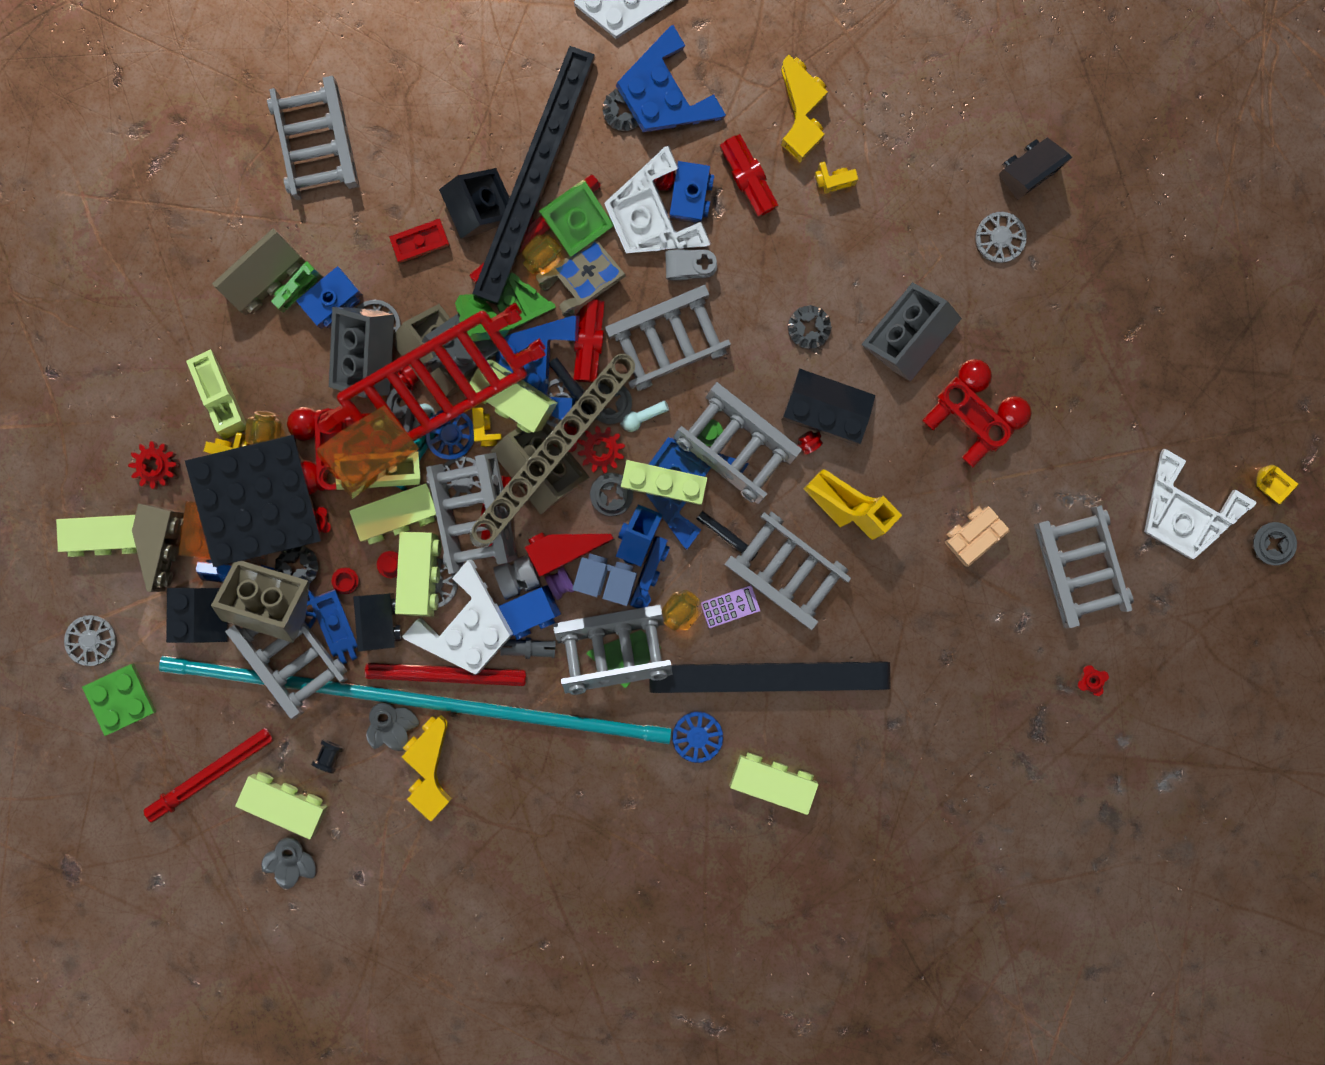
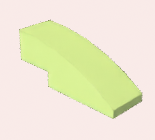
(216, 394)

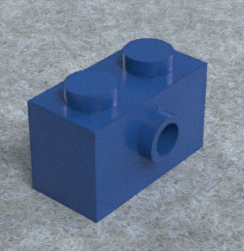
(690, 192)
(329, 292)
(638, 535)
(530, 610)

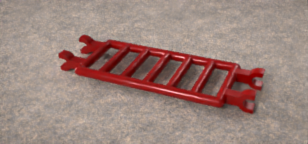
(491, 325)

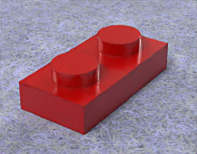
(419, 240)

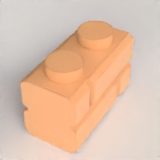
(976, 535)

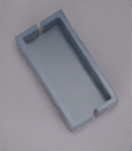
(592, 576)

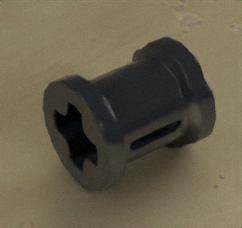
(327, 756)

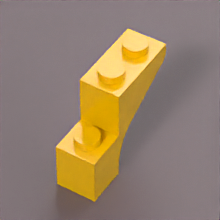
(805, 96)
(847, 504)
(424, 756)

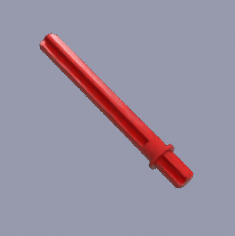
(208, 775)

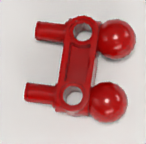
(1011, 415)
(305, 426)

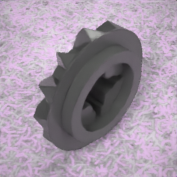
(610, 111)
(813, 339)
(623, 405)
(599, 499)
(1287, 544)
(307, 559)

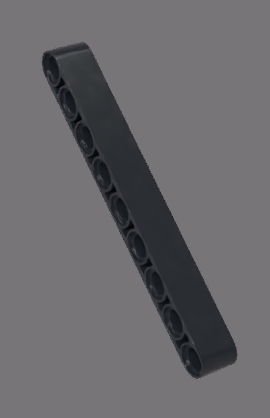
(774, 677)

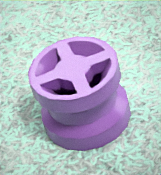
(559, 583)

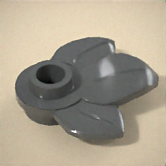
(392, 730)
(288, 867)

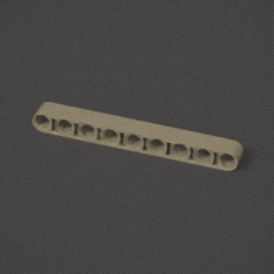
(559, 438)

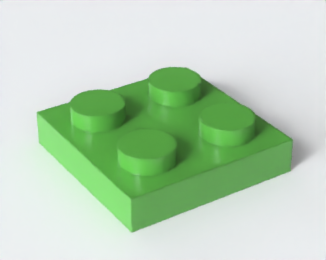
(576, 218)
(119, 699)

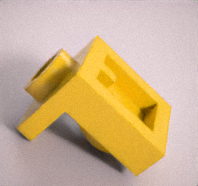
(839, 180)
(481, 423)
(223, 445)

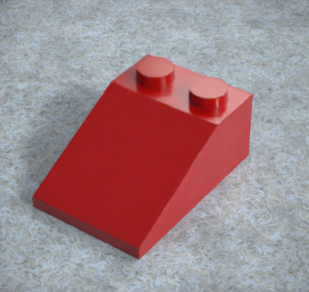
(557, 550)

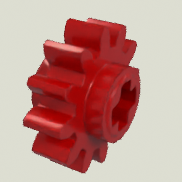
(596, 440)
(145, 471)

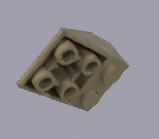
(155, 539)

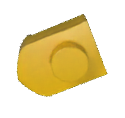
(1275, 483)

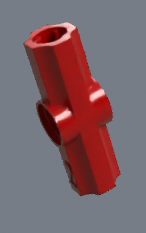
(748, 175)
(589, 341)

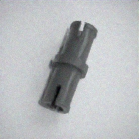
(528, 648)

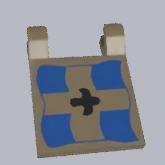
(584, 276)

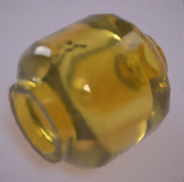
(541, 254)
(262, 427)
(681, 610)

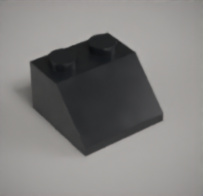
(1033, 167)
(475, 201)
(192, 617)
(376, 622)

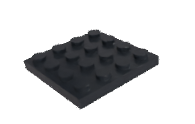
(253, 500)

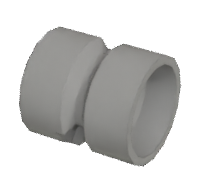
(517, 577)

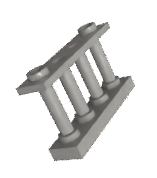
(333, 120)
(670, 310)
(741, 417)
(488, 472)
(763, 579)
(1063, 585)
(617, 623)
(276, 680)

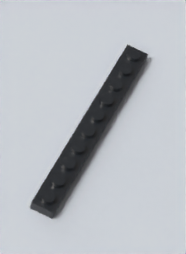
(533, 175)

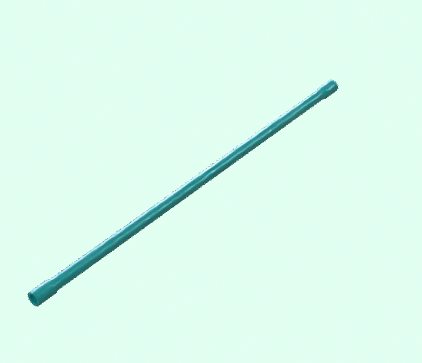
(647, 733)

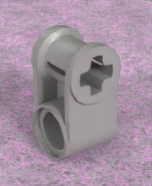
(684, 264)

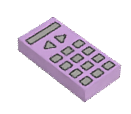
(730, 606)

